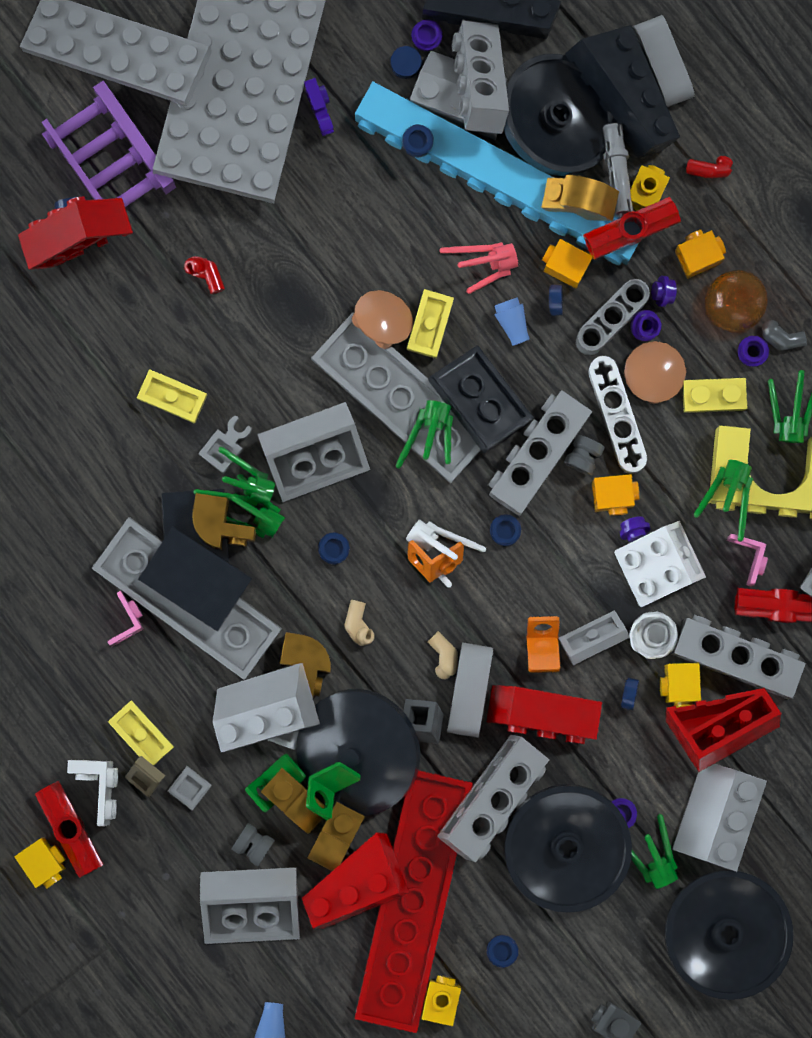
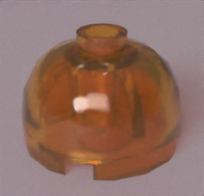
(736, 301)

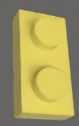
(430, 323)
(714, 395)
(172, 396)
(140, 733)

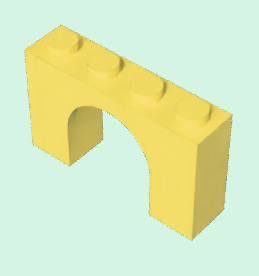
(734, 445)

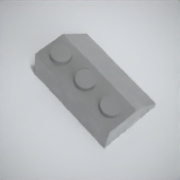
(437, 90)
(314, 452)
(263, 708)
(719, 816)
(249, 905)

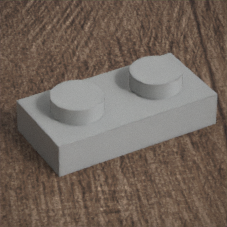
(594, 637)

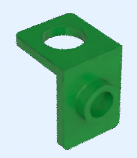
(283, 762)
(327, 783)

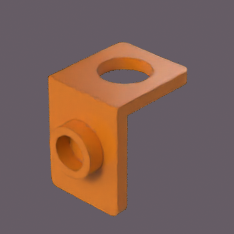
(437, 566)
(543, 645)

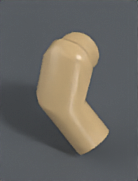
(356, 626)
(447, 656)

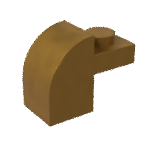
(580, 196)
(211, 524)
(309, 652)
(291, 799)
(336, 837)

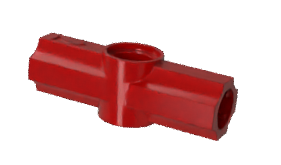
(649, 219)
(776, 605)
(80, 847)

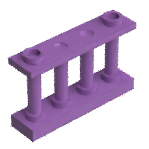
(121, 128)

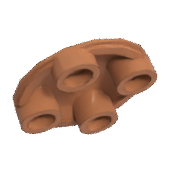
(383, 318)
(655, 372)

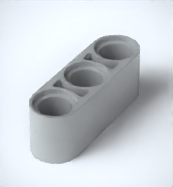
(664, 60)
(618, 303)
(470, 690)

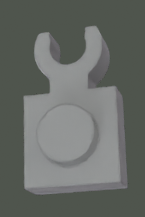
(228, 441)

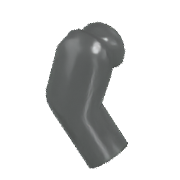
(781, 339)

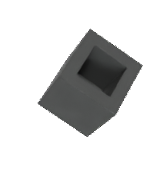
(426, 719)

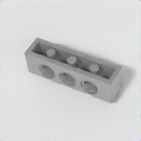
(480, 77)
(573, 417)
(781, 683)
(477, 803)

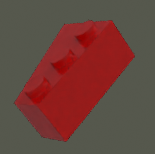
(72, 229)
(544, 712)
(722, 726)
(357, 884)

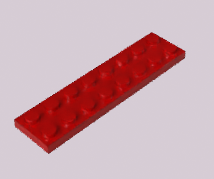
(411, 924)

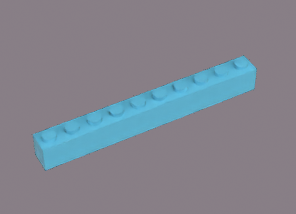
(478, 163)

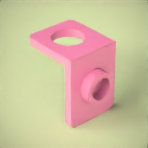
(759, 561)
(134, 613)

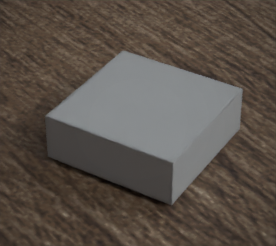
(189, 788)

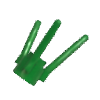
(435, 417)
(792, 428)
(735, 477)
(257, 489)
(266, 520)
(661, 869)

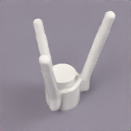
(425, 538)

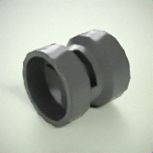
(584, 455)
(260, 845)

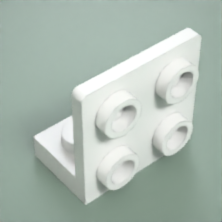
(659, 563)
(108, 779)

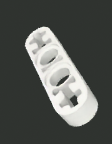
(622, 413)

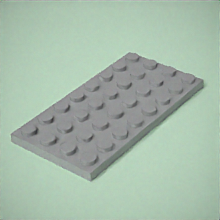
(246, 98)

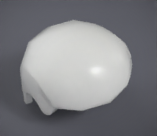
(653, 635)

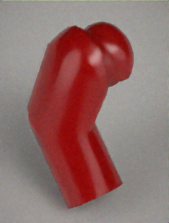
(709, 170)
(205, 270)

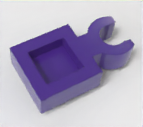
(318, 98)

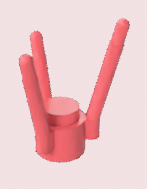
(499, 255)

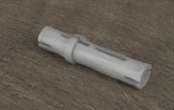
(616, 159)

